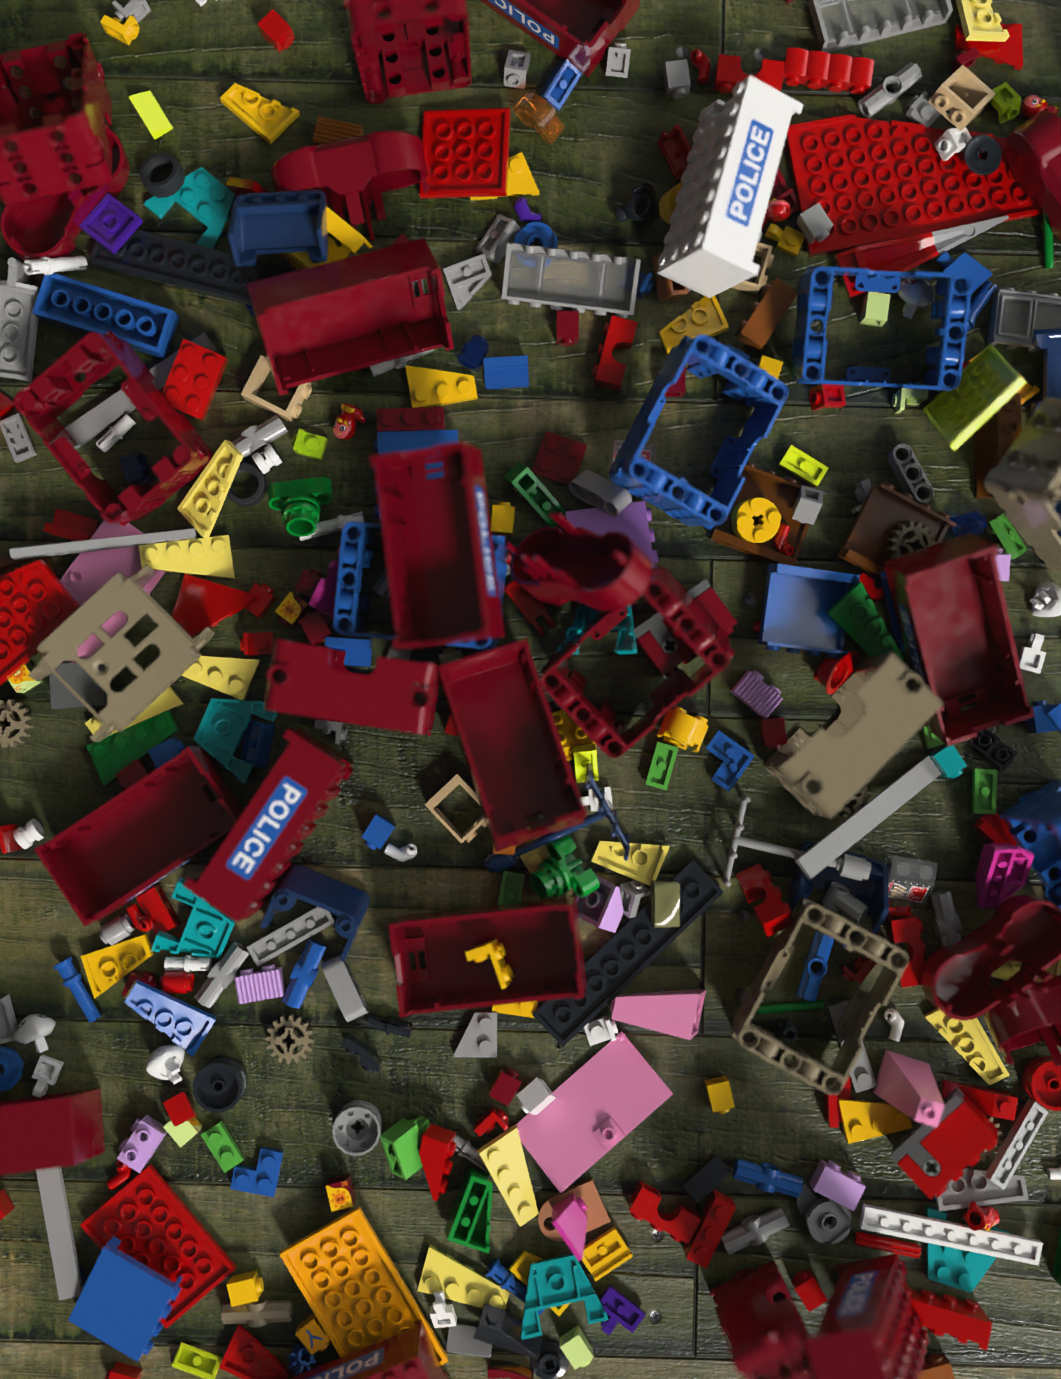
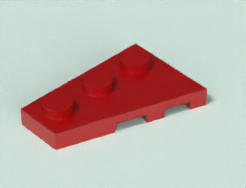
(1001, 52)

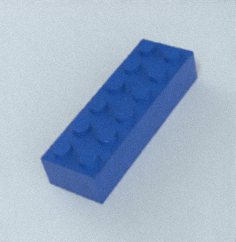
(98, 310)

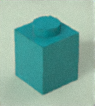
(948, 761)

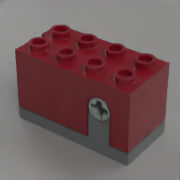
(657, 632)

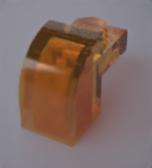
(539, 113)

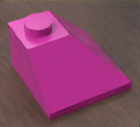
(571, 1222)

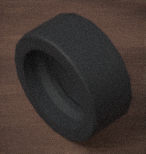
(152, 166)
(261, 489)

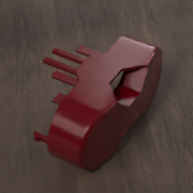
(1036, 162)
(354, 171)
(52, 223)
(580, 566)
(960, 975)
(1029, 1022)

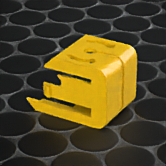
(348, 236)

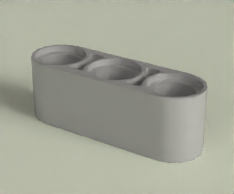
(910, 463)
(600, 492)
(344, 988)

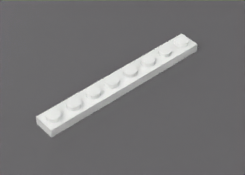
(950, 1234)

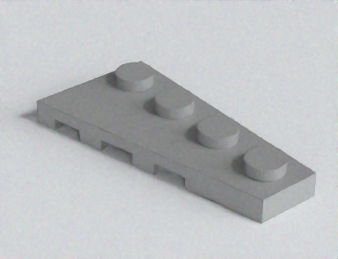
(977, 1188)

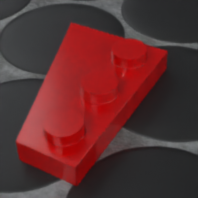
(251, 1359)

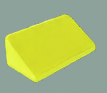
(151, 113)
(196, 1361)

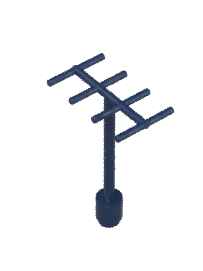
(499, 862)

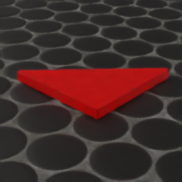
(206, 603)

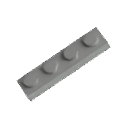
(290, 935)
(861, 1074)
(1016, 1144)

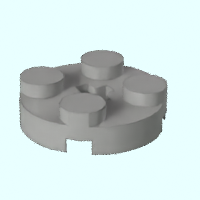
(828, 1232)

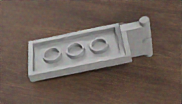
(17, 323)

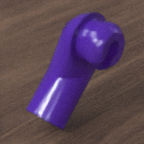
(524, 212)

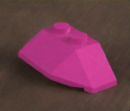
(1001, 873)

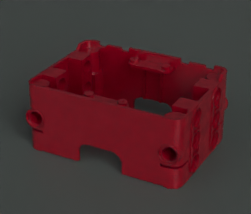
(411, 46)
(53, 95)
(61, 387)
(318, 685)
(599, 723)
(762, 1329)

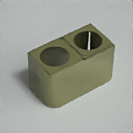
(665, 903)

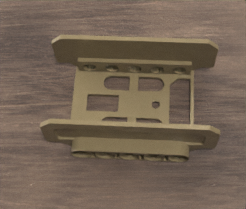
(176, 649)

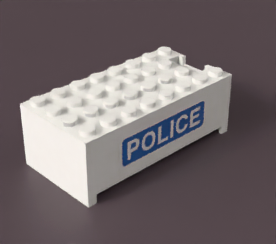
(727, 189)

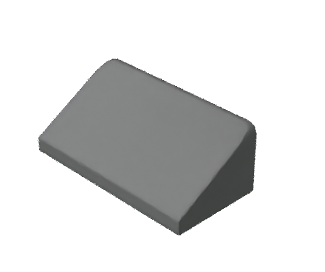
(496, 238)
(462, 1341)

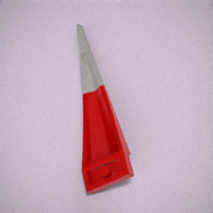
(907, 252)

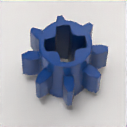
(295, 1362)

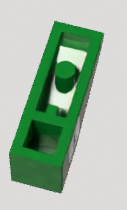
(534, 493)

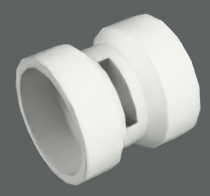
(267, 459)
(27, 835)

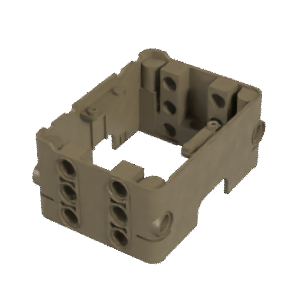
(1030, 482)
(878, 715)
(856, 1015)

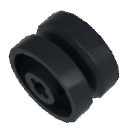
(210, 1093)

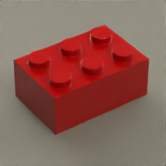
(194, 379)

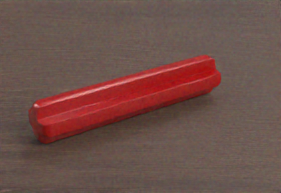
(887, 1244)

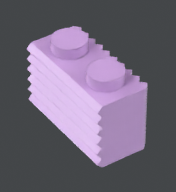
(757, 694)
(259, 984)

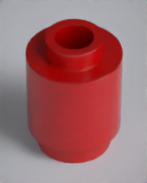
(177, 982)

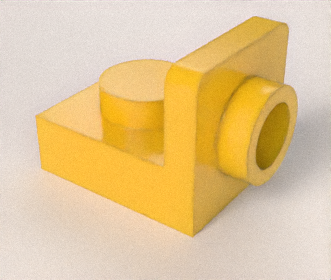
(119, 30)

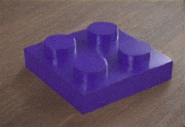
(111, 223)

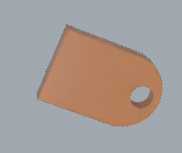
(596, 1211)

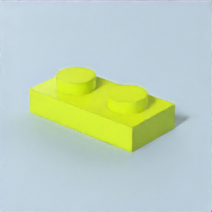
(803, 466)
(582, 756)

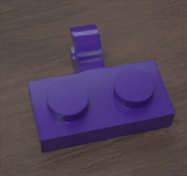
(619, 1310)

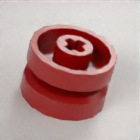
(1043, 1082)

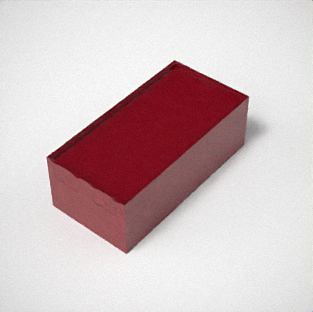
(50, 1131)

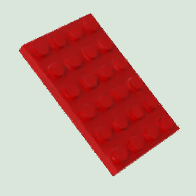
(163, 1236)

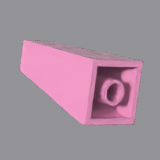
(665, 1011)
(909, 1088)

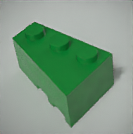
(470, 1214)

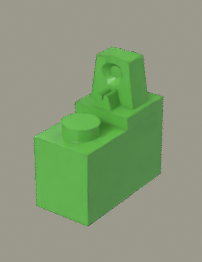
(403, 1145)

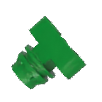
(300, 502)
(561, 871)

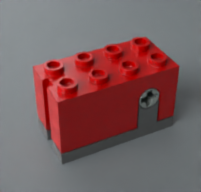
(953, 1145)

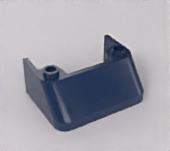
(324, 892)
(870, 892)

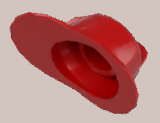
(836, 671)

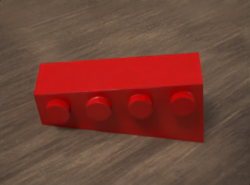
(951, 1316)

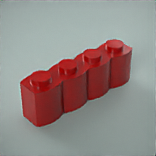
(827, 70)

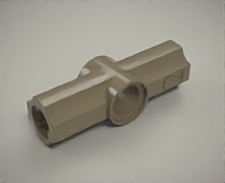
(258, 1312)

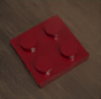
(559, 459)

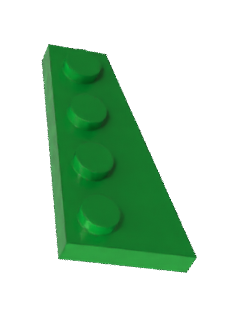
(862, 622)
(130, 744)

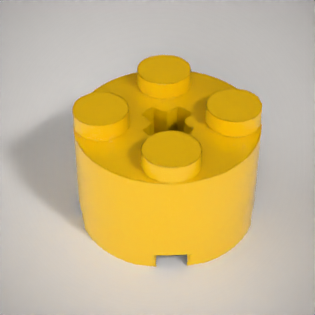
(768, 519)
(682, 729)

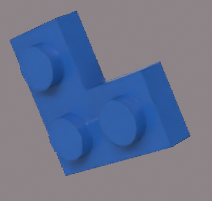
(733, 757)
(262, 1179)

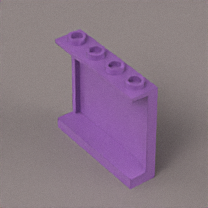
(630, 521)

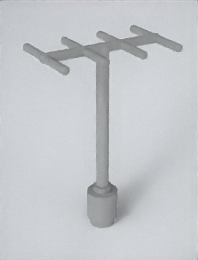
(848, 865)

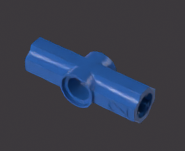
(304, 973)
(811, 980)
(767, 1177)

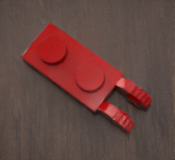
(528, 606)

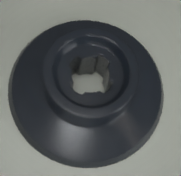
(990, 152)
(550, 1351)

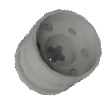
(350, 1139)

